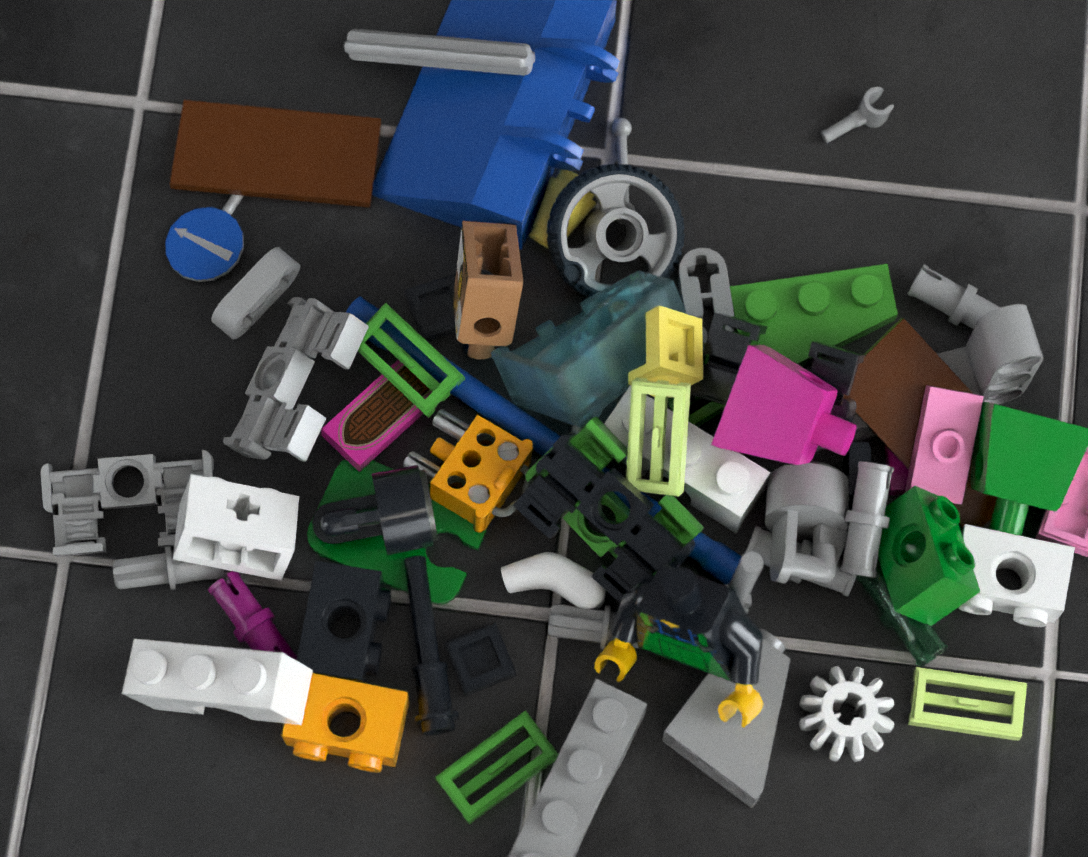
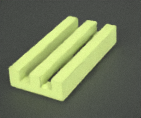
(661, 390)
(967, 725)

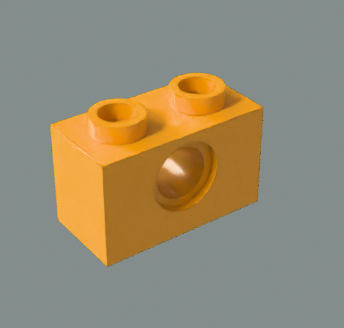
(372, 745)

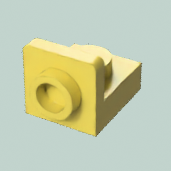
(672, 348)

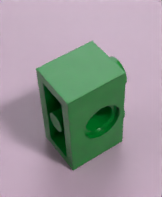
(926, 557)

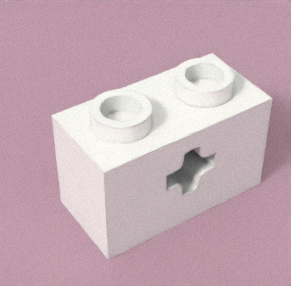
(236, 527)

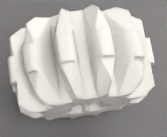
(862, 729)

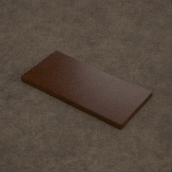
(276, 153)
(890, 400)

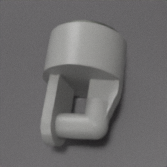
(809, 505)

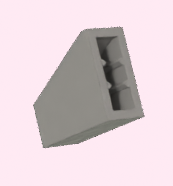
(726, 750)

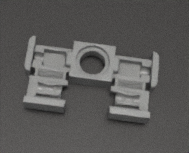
(269, 411)
(81, 490)

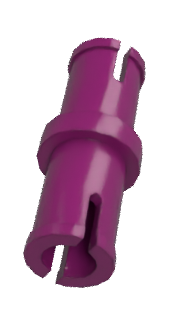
(250, 619)

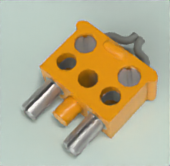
(487, 483)

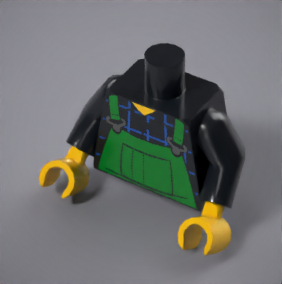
(694, 625)

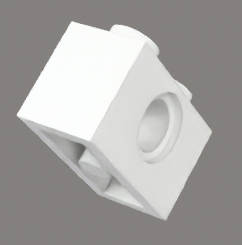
(1040, 565)

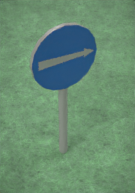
(205, 242)

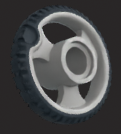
(609, 185)

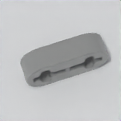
(719, 289)
(255, 293)

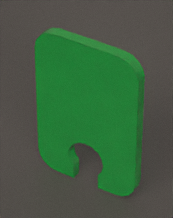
(371, 551)

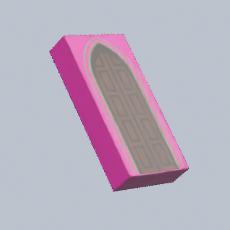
(374, 419)

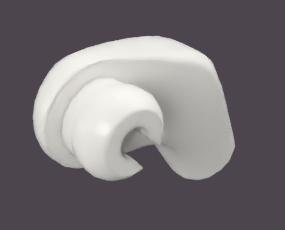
(557, 574)

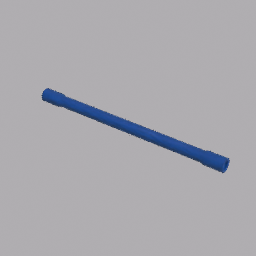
(711, 555)

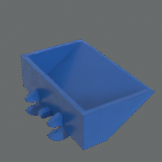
(491, 141)

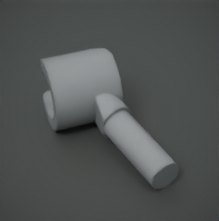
(863, 115)

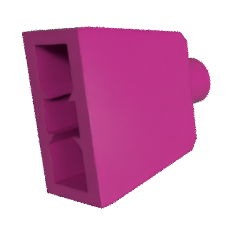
(780, 411)

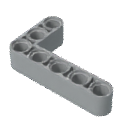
(995, 361)

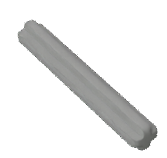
(440, 52)

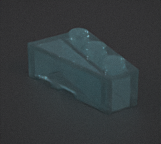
(586, 360)

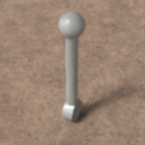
(621, 129)

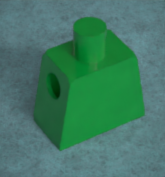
(1024, 462)

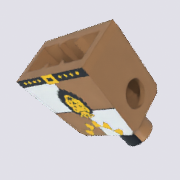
(484, 303)

